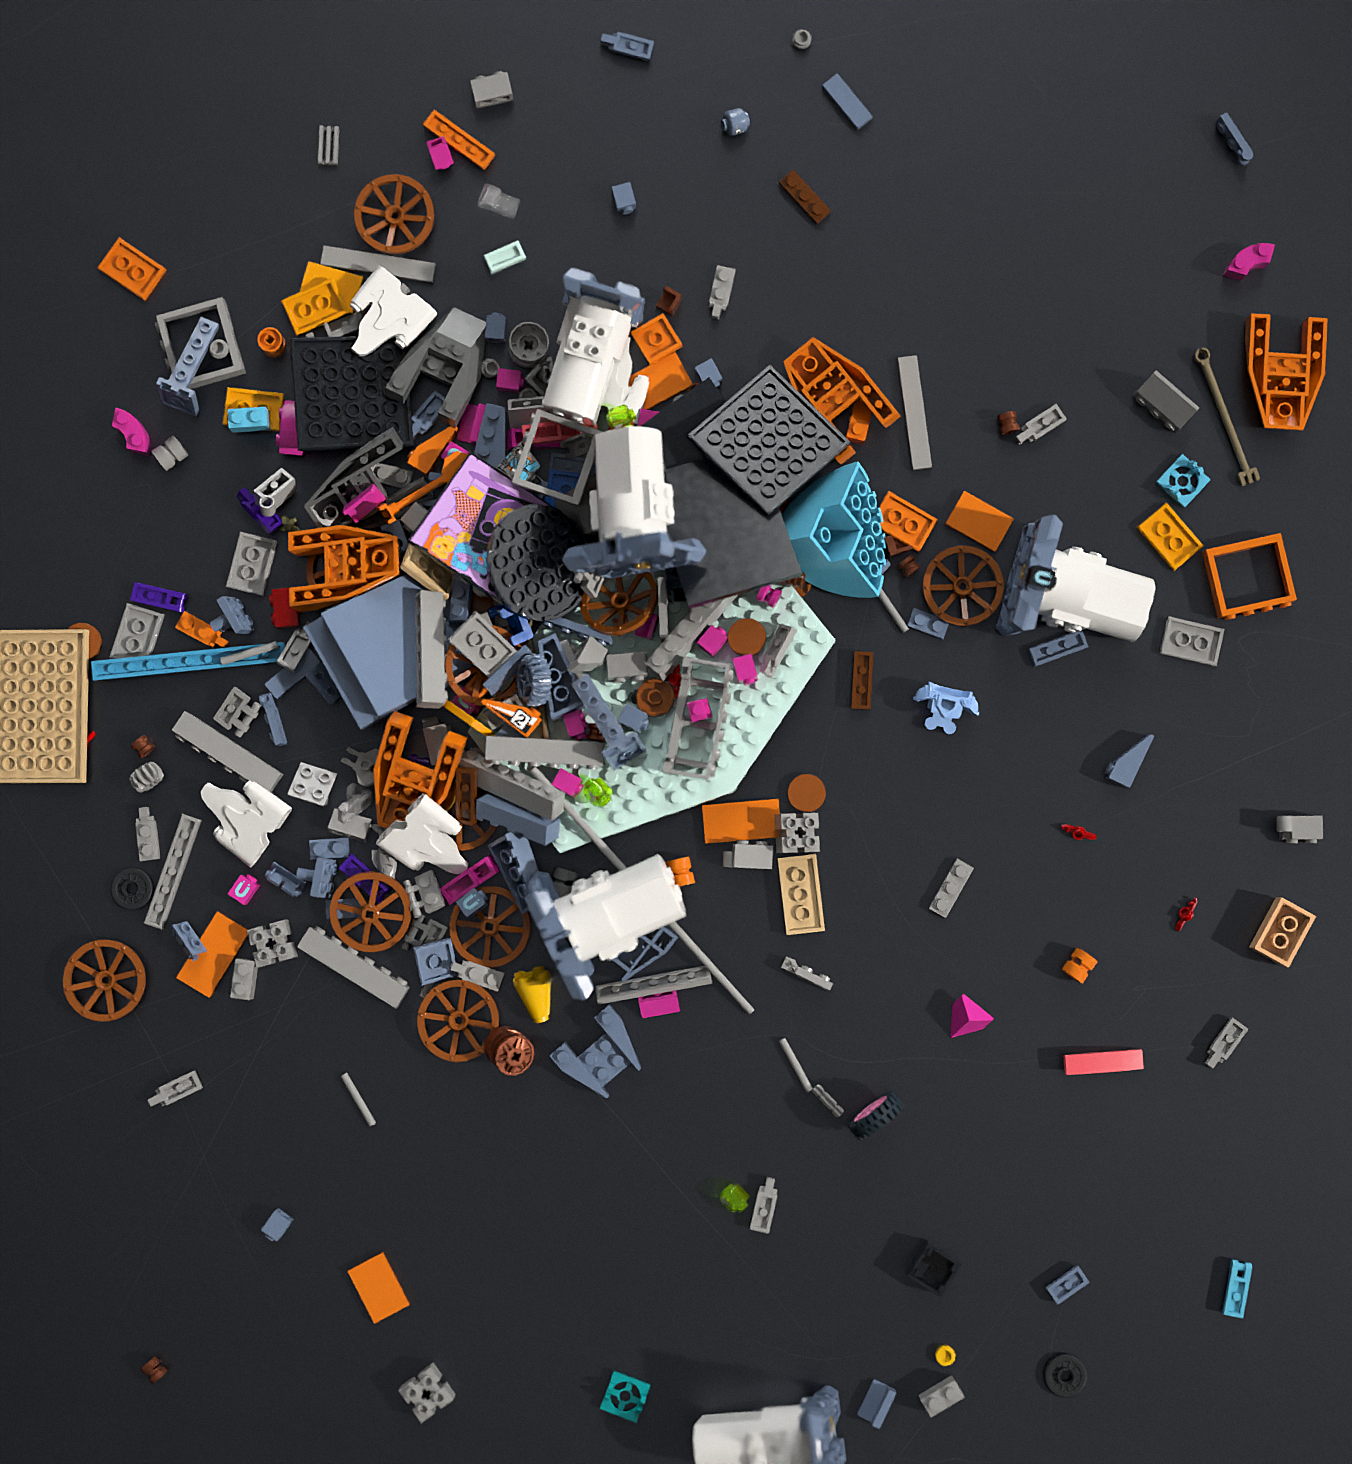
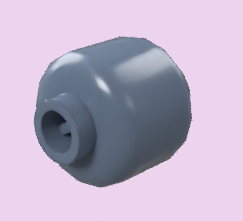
(735, 121)

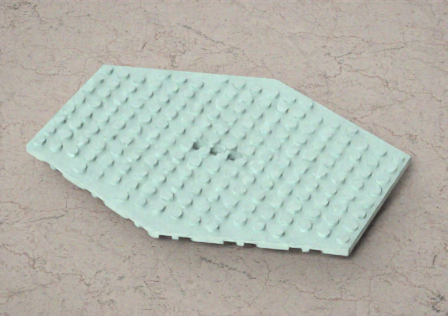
(754, 712)

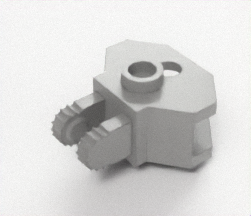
(363, 765)

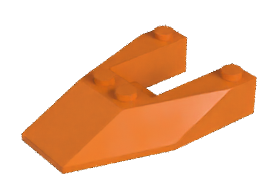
(1285, 382)
(834, 383)
(353, 563)
(402, 781)

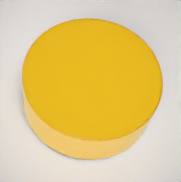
(945, 1355)

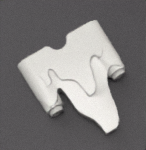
(390, 314)
(618, 390)
(245, 820)
(424, 838)

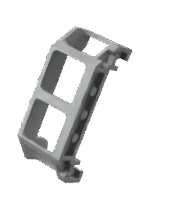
(681, 721)

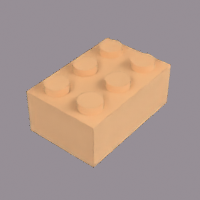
(1282, 932)

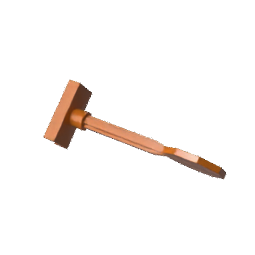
(450, 466)

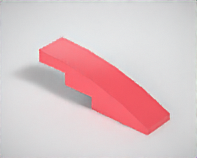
(552, 432)
(1103, 1062)

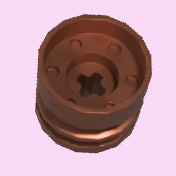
(508, 1050)

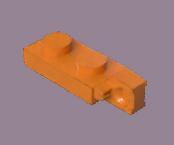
(200, 630)

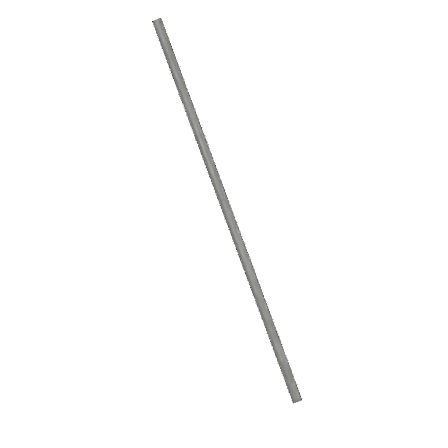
(674, 926)

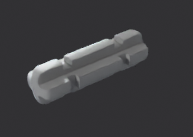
(827, 1100)

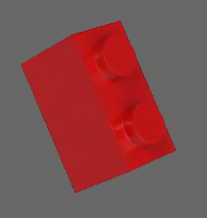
(283, 616)

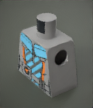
(531, 465)

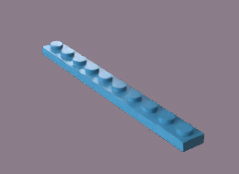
(178, 662)

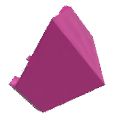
(967, 1017)

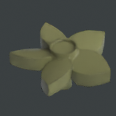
(289, 524)

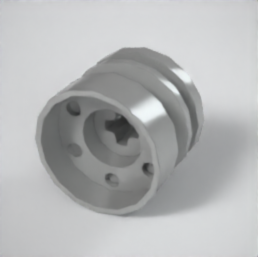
(528, 334)

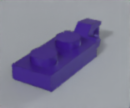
(247, 501)

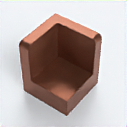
(669, 301)
(895, 547)

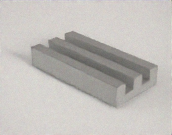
(328, 129)

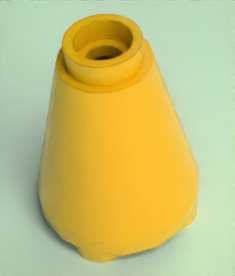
(534, 992)

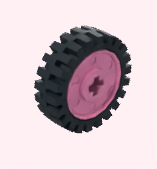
(875, 1115)

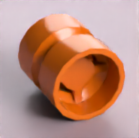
(271, 342)
(680, 871)
(1078, 972)

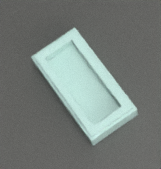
(504, 257)

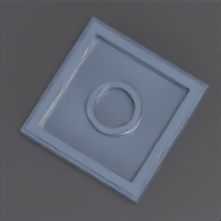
(434, 961)

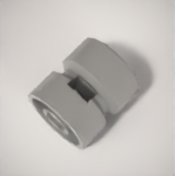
(169, 453)

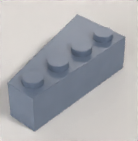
(491, 441)
(563, 696)
(517, 819)
(516, 864)

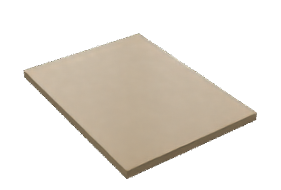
(43, 705)

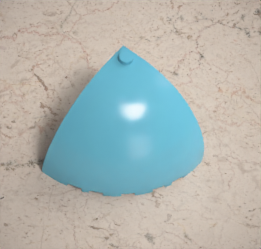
(839, 533)

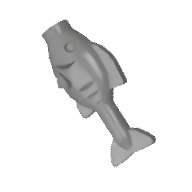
(381, 859)

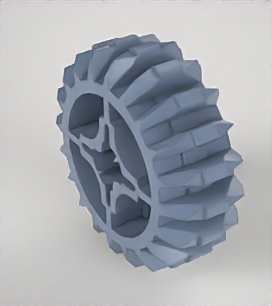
(533, 680)

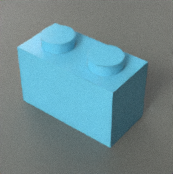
(249, 419)

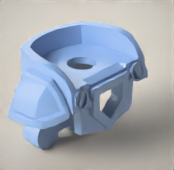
(945, 705)

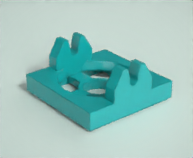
(633, 1414)

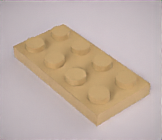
(801, 894)

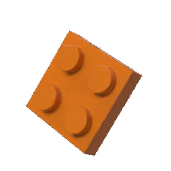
(656, 339)

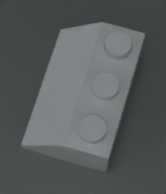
(1165, 401)

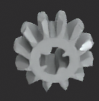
(146, 777)

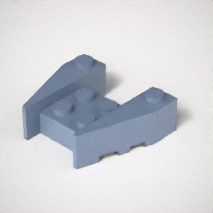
(646, 951)
(601, 1059)

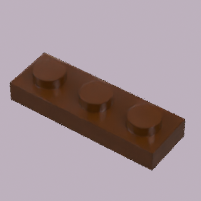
(804, 197)
(862, 680)
(466, 795)

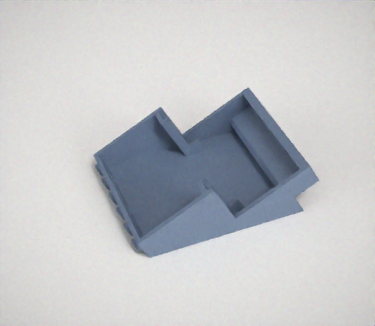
(373, 649)

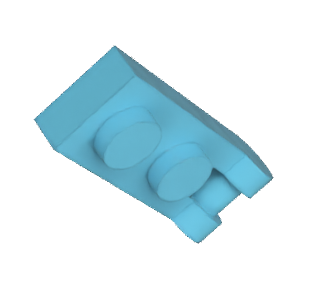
(1237, 1289)

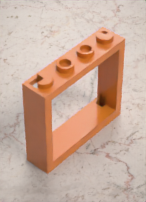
(1208, 556)

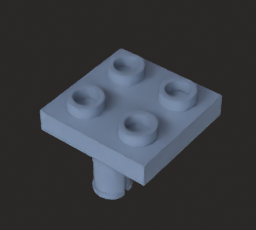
(232, 616)
(320, 877)

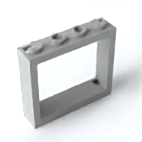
(220, 304)
(523, 454)

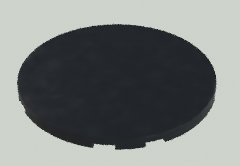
(528, 563)

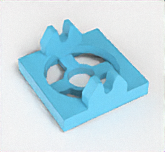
(1173, 491)

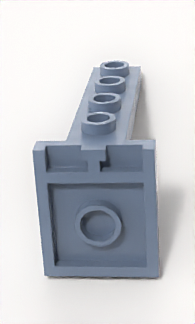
(175, 390)
(583, 632)
(622, 747)

